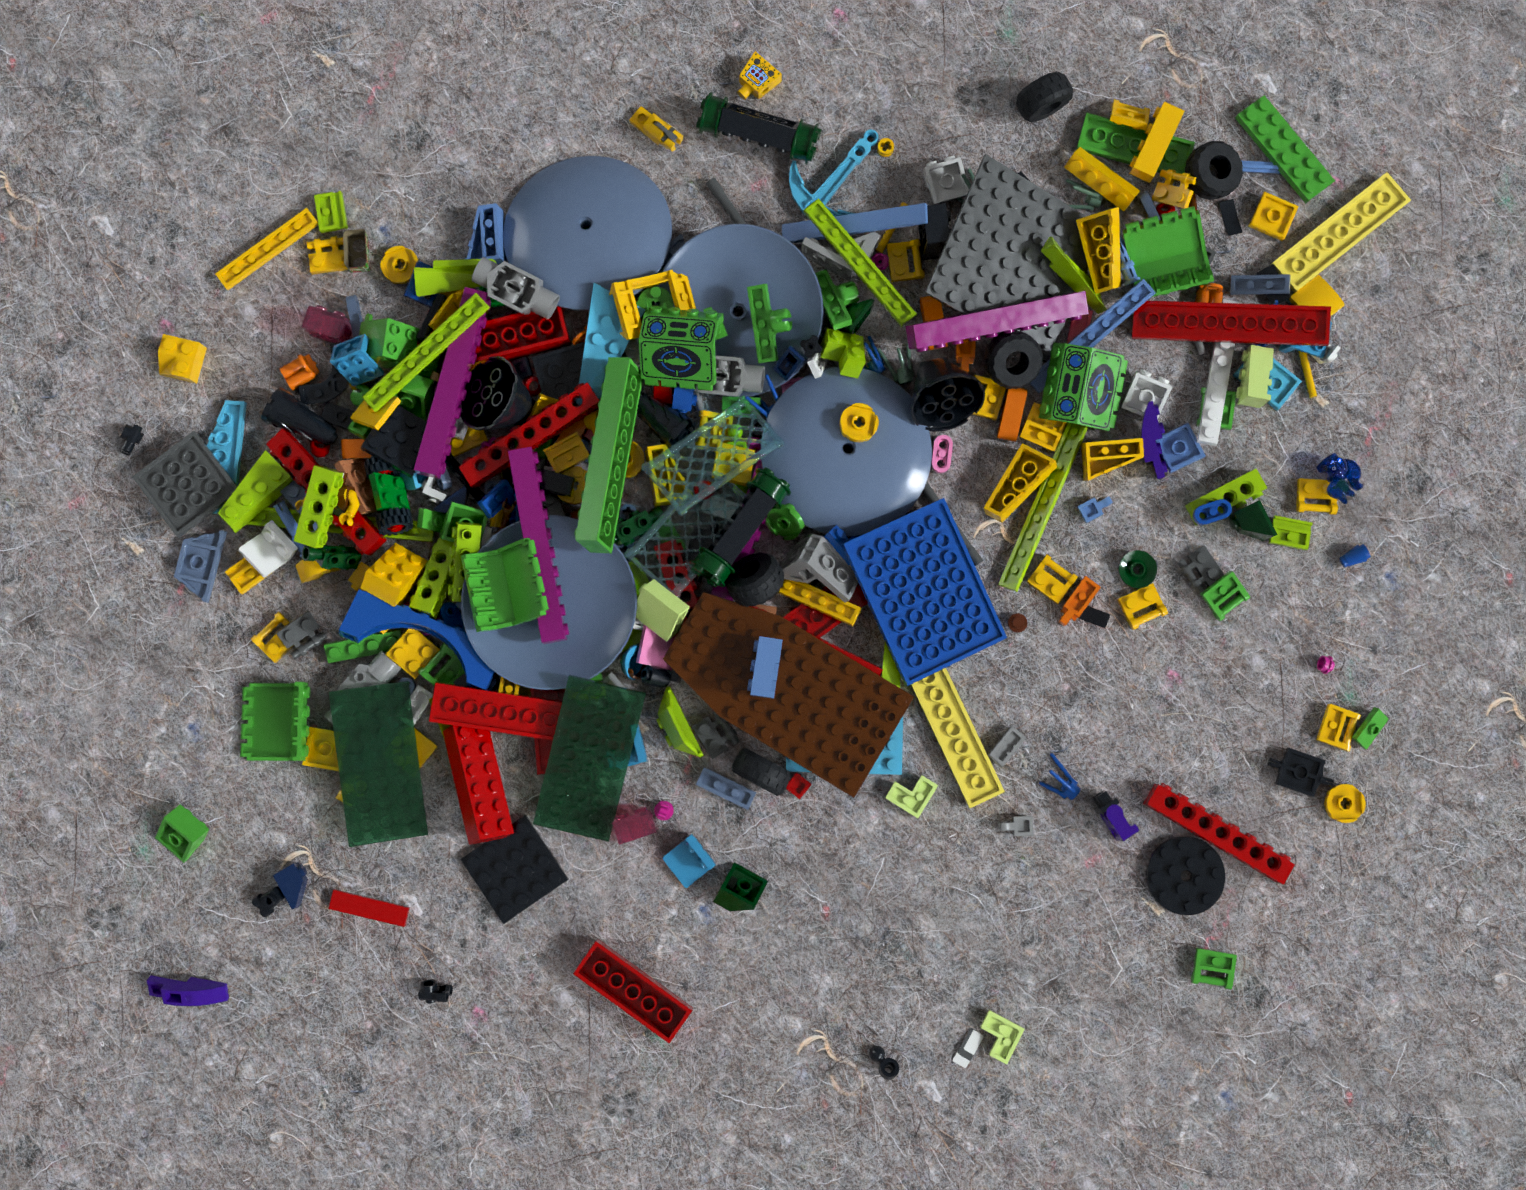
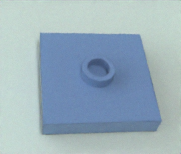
(1180, 448)

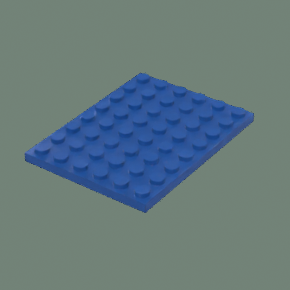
(924, 591)

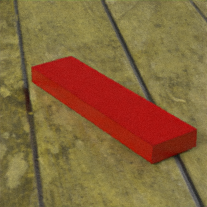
(369, 908)

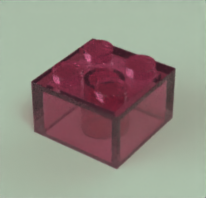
(326, 325)
(635, 826)

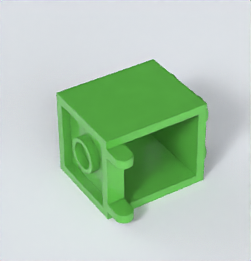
(388, 340)

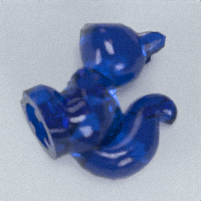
(1337, 471)

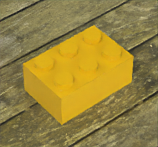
(394, 574)

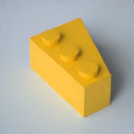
(1106, 456)
(658, 497)

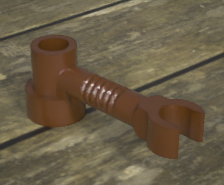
(507, 514)

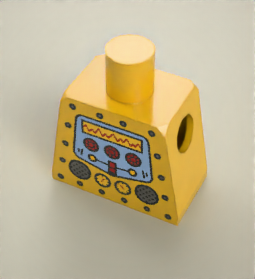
(758, 77)

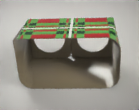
(348, 239)

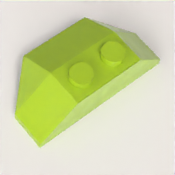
(676, 725)

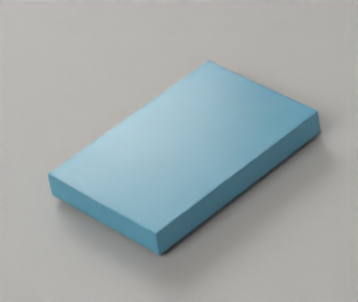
(1282, 385)

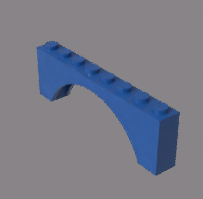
(371, 615)

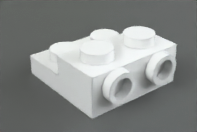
(945, 179)
(1145, 389)

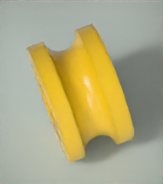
(883, 142)

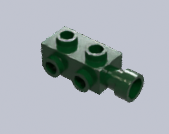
(633, 525)
(333, 556)

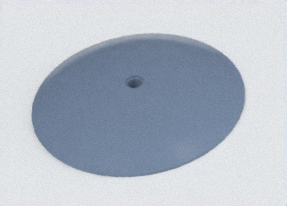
(626, 231)
(737, 256)
(856, 488)
(598, 607)

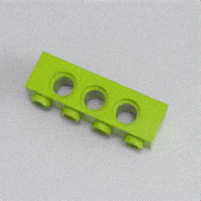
(1250, 480)
(315, 495)
(438, 587)

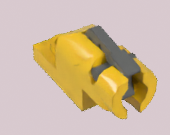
(656, 129)

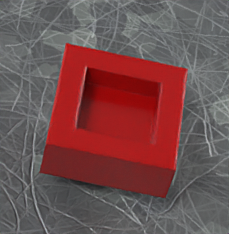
(798, 785)

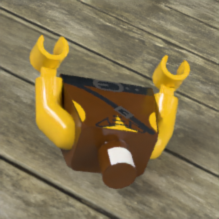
(347, 502)

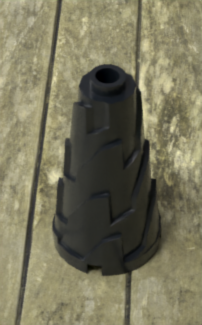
(296, 417)
(663, 420)

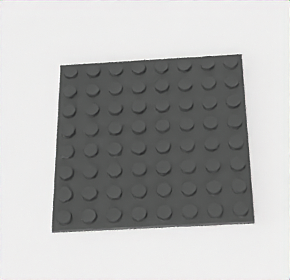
(997, 246)

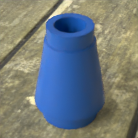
(1355, 556)

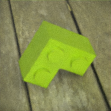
(846, 349)

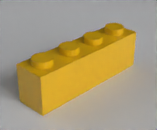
(1157, 141)
(1101, 179)

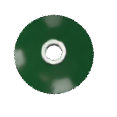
(1146, 565)

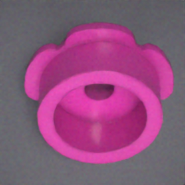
(883, 257)
(1325, 664)

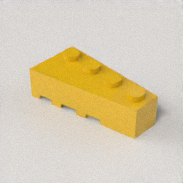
(1102, 248)
(1020, 479)

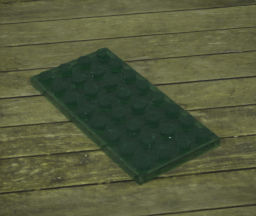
(589, 758)
(378, 763)

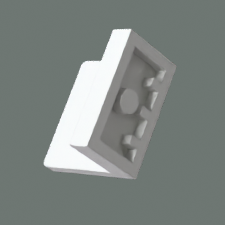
(268, 549)

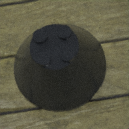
(944, 395)
(496, 396)

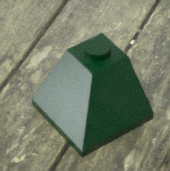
(858, 314)
(1253, 522)
(740, 889)

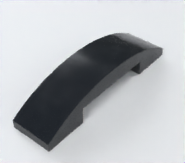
(551, 481)

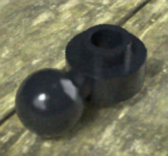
(878, 1055)

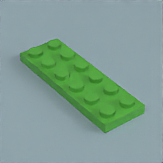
(1121, 143)
(1284, 149)

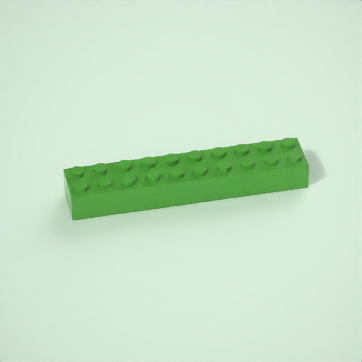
(609, 455)

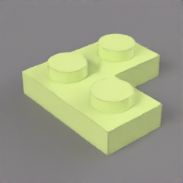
(914, 800)
(1007, 1035)

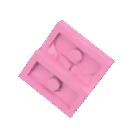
(653, 649)

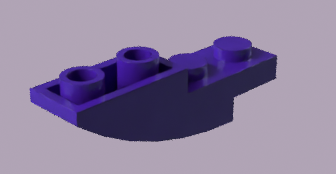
(1151, 431)
(190, 993)

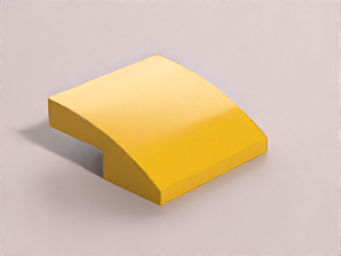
(1317, 293)
(1042, 431)

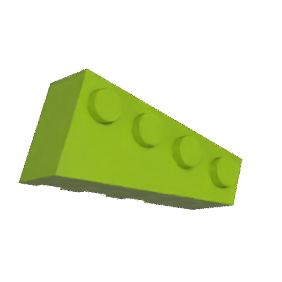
(255, 492)

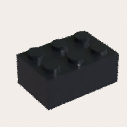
(936, 232)

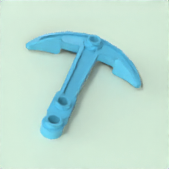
(834, 181)

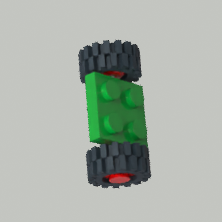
(389, 497)

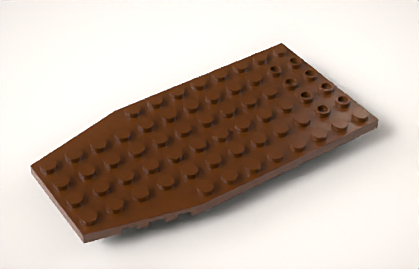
(825, 705)

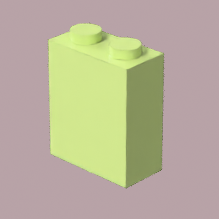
(660, 610)

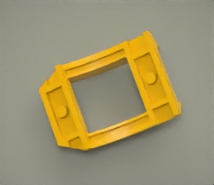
(627, 306)

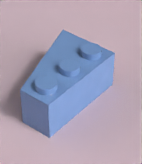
(488, 234)
(765, 667)

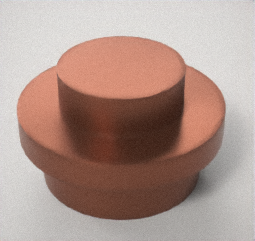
(1017, 622)

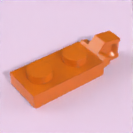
(965, 354)
(1078, 600)

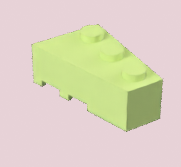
(1255, 376)

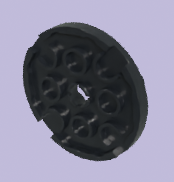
(1205, 880)

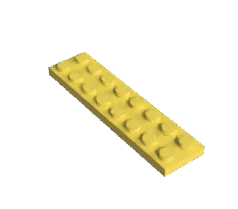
(1341, 231)
(957, 738)

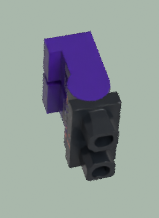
(1113, 816)

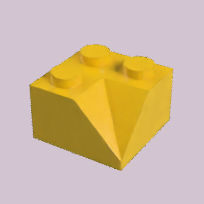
(180, 358)

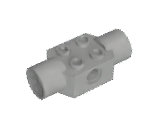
(515, 288)
(735, 377)
(378, 672)

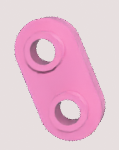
(940, 454)

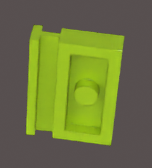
(330, 211)
(1291, 533)

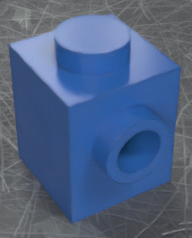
(683, 399)

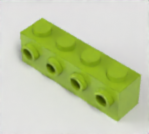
(466, 541)

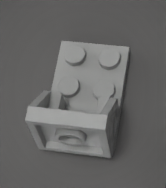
(832, 261)
(818, 559)

